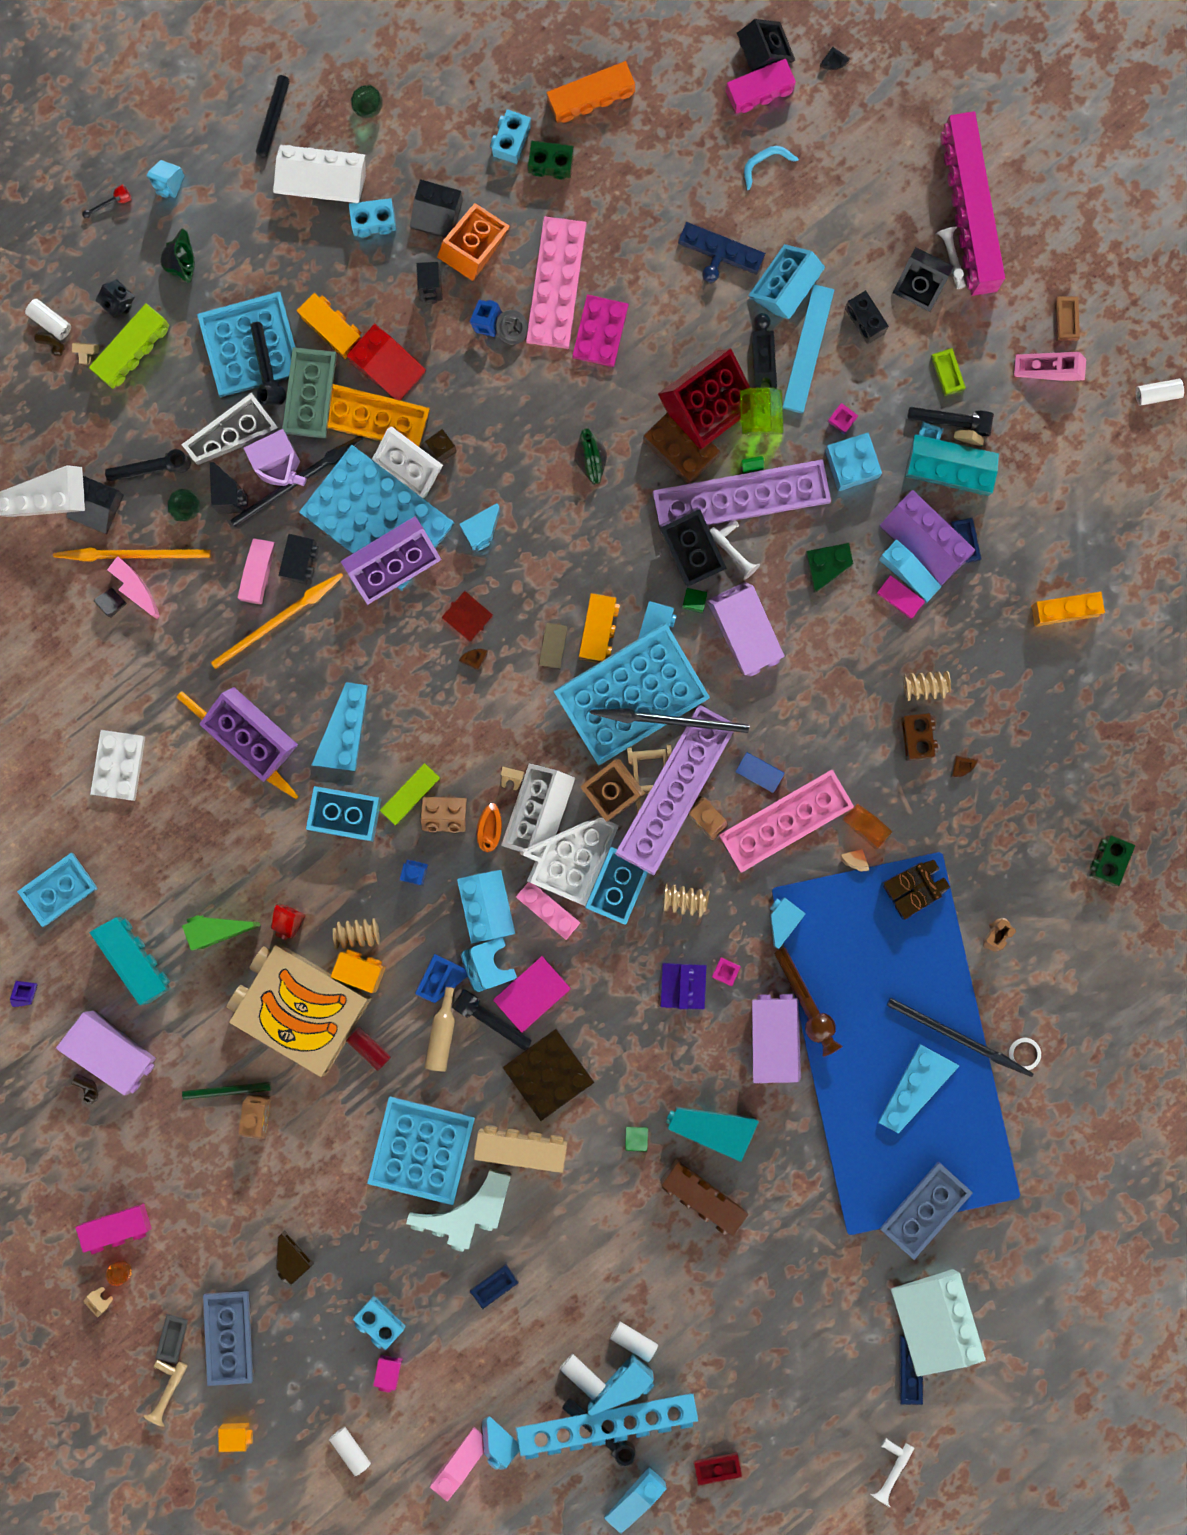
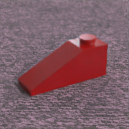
(286, 921)

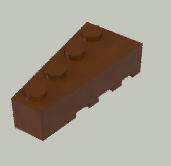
(704, 1198)

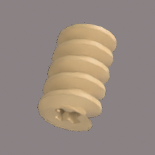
(927, 685)
(685, 900)
(356, 934)

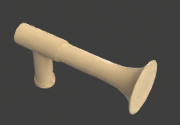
(176, 1375)

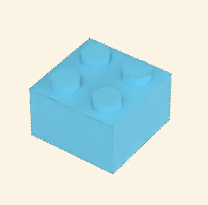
(853, 461)

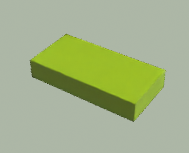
(948, 372)

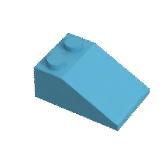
(624, 1385)

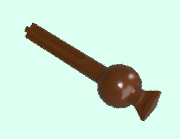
(819, 1026)

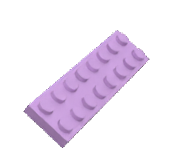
(747, 494)
(674, 793)

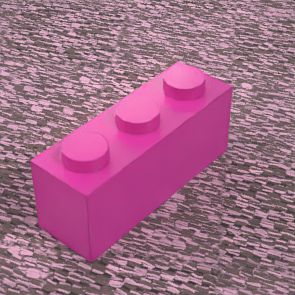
(760, 86)
(113, 1229)

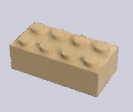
(521, 1150)

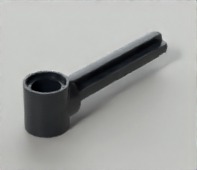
(269, 391)
(980, 421)
(150, 466)
(468, 1004)
(574, 1409)

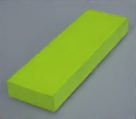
(410, 794)

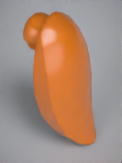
(489, 828)

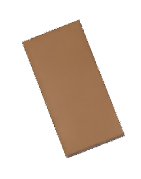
(1067, 318)

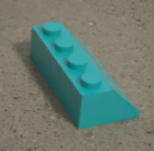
(952, 465)
(130, 960)

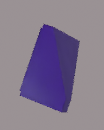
(23, 993)

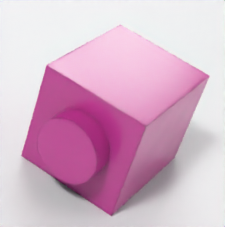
(387, 1373)

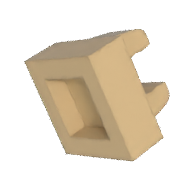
(85, 351)
(511, 775)
(95, 1302)

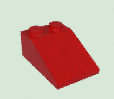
(385, 363)

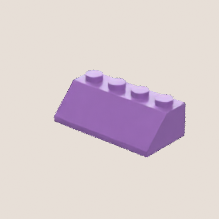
(927, 537)
(391, 560)
(248, 734)

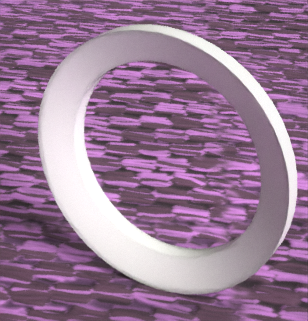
(1018, 1041)

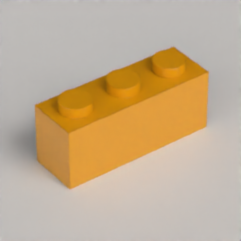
(329, 324)
(1068, 608)
(598, 628)

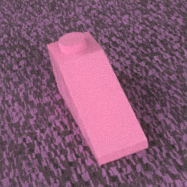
(1051, 366)
(458, 1465)

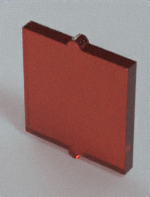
(467, 616)

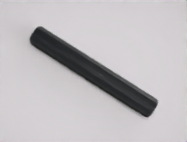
(272, 116)

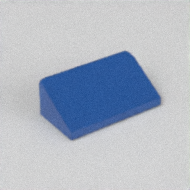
(760, 772)

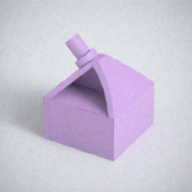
(275, 460)

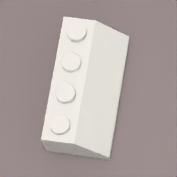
(319, 173)
(538, 807)

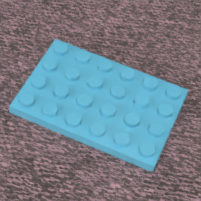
(365, 502)
(644, 676)

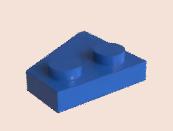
(439, 975)

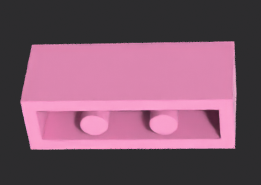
(548, 910)

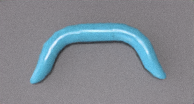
(763, 155)

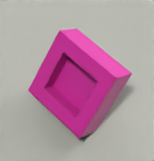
(842, 418)
(726, 971)

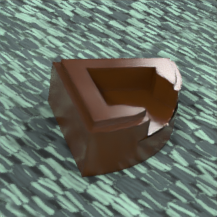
(474, 658)
(962, 766)

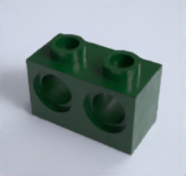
(551, 153)
(1117, 863)

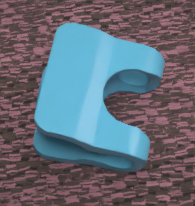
(481, 966)

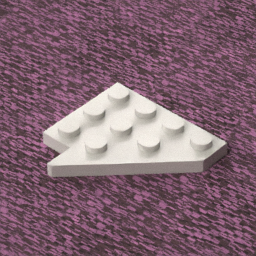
(572, 859)

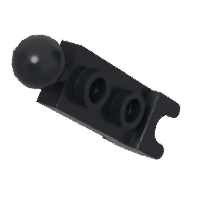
(764, 352)

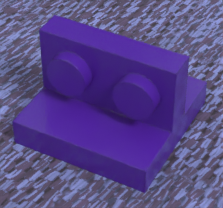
(683, 986)

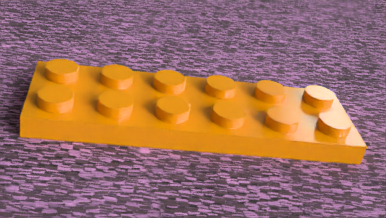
(373, 414)

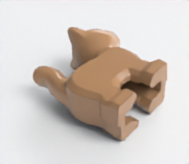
(999, 933)

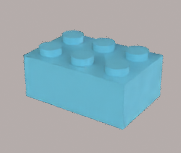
(343, 814)
(616, 888)

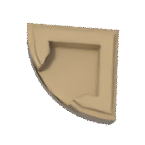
(969, 437)
(855, 860)

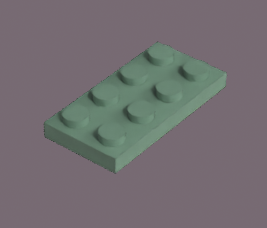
(309, 392)

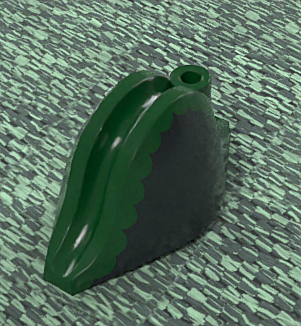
(178, 257)
(591, 456)

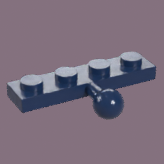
(720, 249)

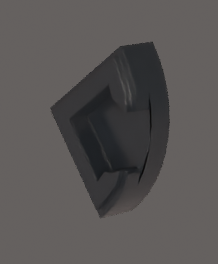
(834, 60)

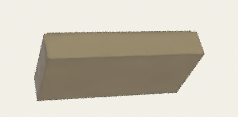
(553, 645)

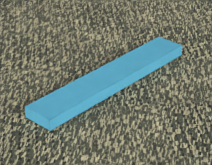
(808, 349)

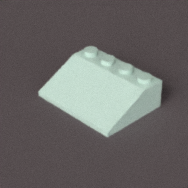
(938, 1323)

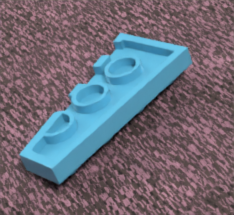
(343, 734)
(919, 1082)

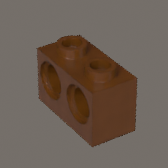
(912, 737)

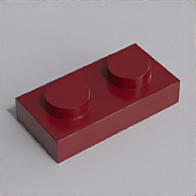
(717, 1469)

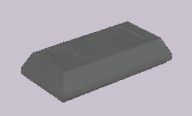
(171, 1338)

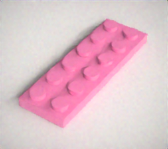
(556, 282)
(786, 821)

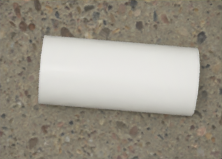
(48, 319)
(1159, 392)
(633, 1341)
(582, 1376)
(349, 1451)

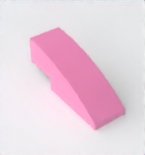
(256, 571)
(133, 586)

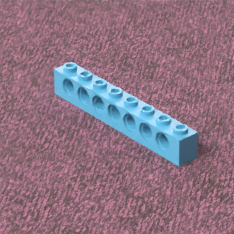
(684, 1404)

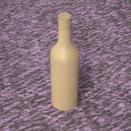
(441, 1035)

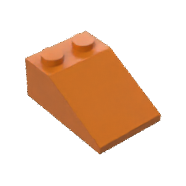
(472, 241)

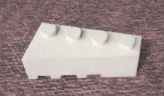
(230, 431)
(47, 494)

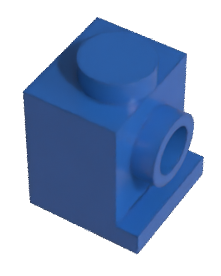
(485, 317)
(414, 872)

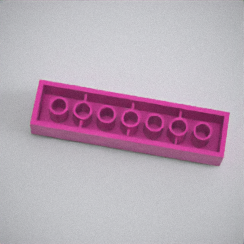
(972, 203)

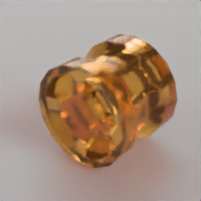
(115, 1276)

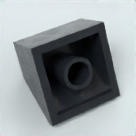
(764, 43)
(435, 208)
(922, 279)
(226, 494)
(100, 505)

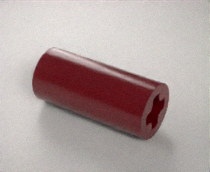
(368, 1049)

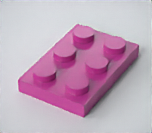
(600, 330)

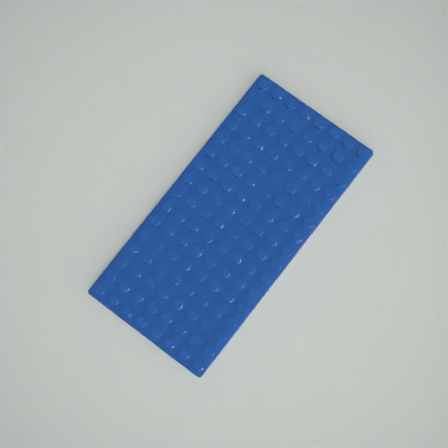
(853, 960)

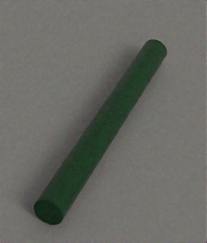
(228, 1090)

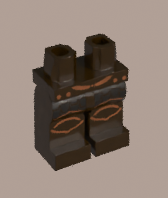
(922, 887)

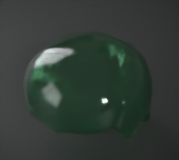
(366, 101)
(183, 505)

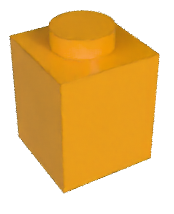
(234, 1437)

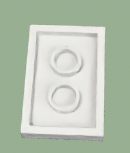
(407, 462)
(117, 765)

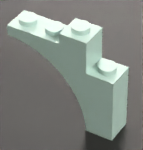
(460, 1222)

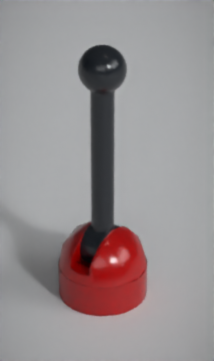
(120, 195)

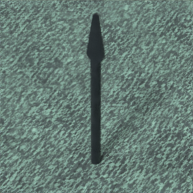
(330, 457)
(629, 715)
(995, 1056)

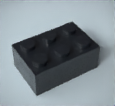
(692, 547)

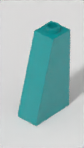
(715, 1130)

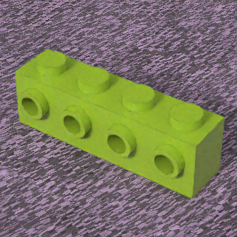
(129, 346)

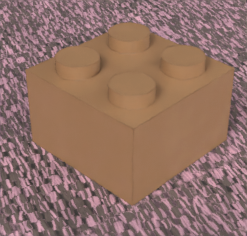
(612, 790)

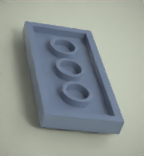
(926, 1210)
(228, 1338)

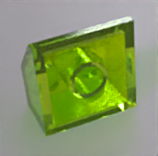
(761, 411)

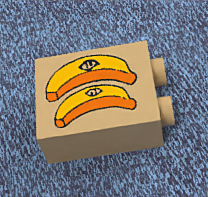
(297, 1008)

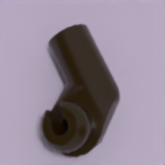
(51, 340)
(89, 1088)

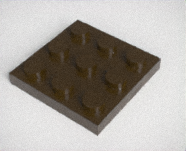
(548, 1074)

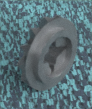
(520, 327)

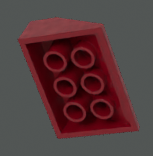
(707, 397)

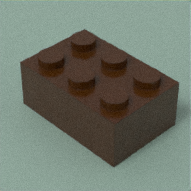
(678, 450)

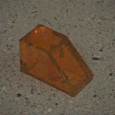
(867, 826)

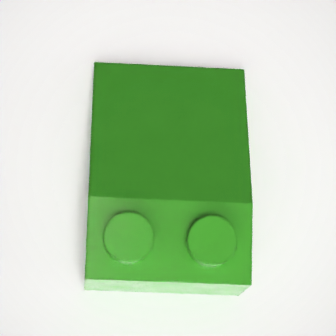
(206, 932)

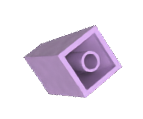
(746, 628)
(776, 1039)
(106, 1052)

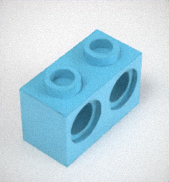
(515, 137)
(372, 211)
(384, 1318)

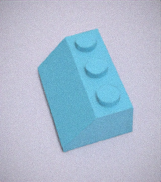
(787, 280)
(486, 906)

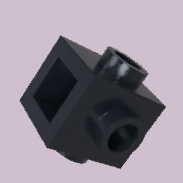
(115, 298)

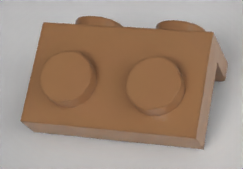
(443, 814)

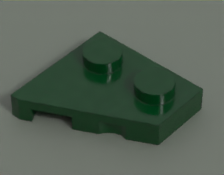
(828, 563)

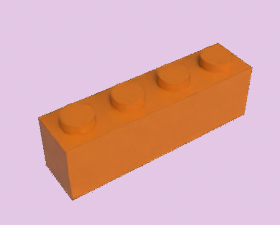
(591, 92)

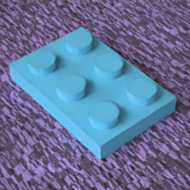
(57, 890)

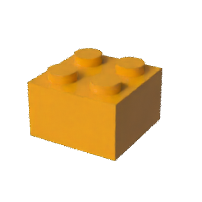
(358, 971)

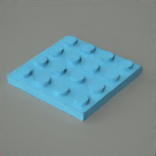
(232, 345)
(421, 1150)

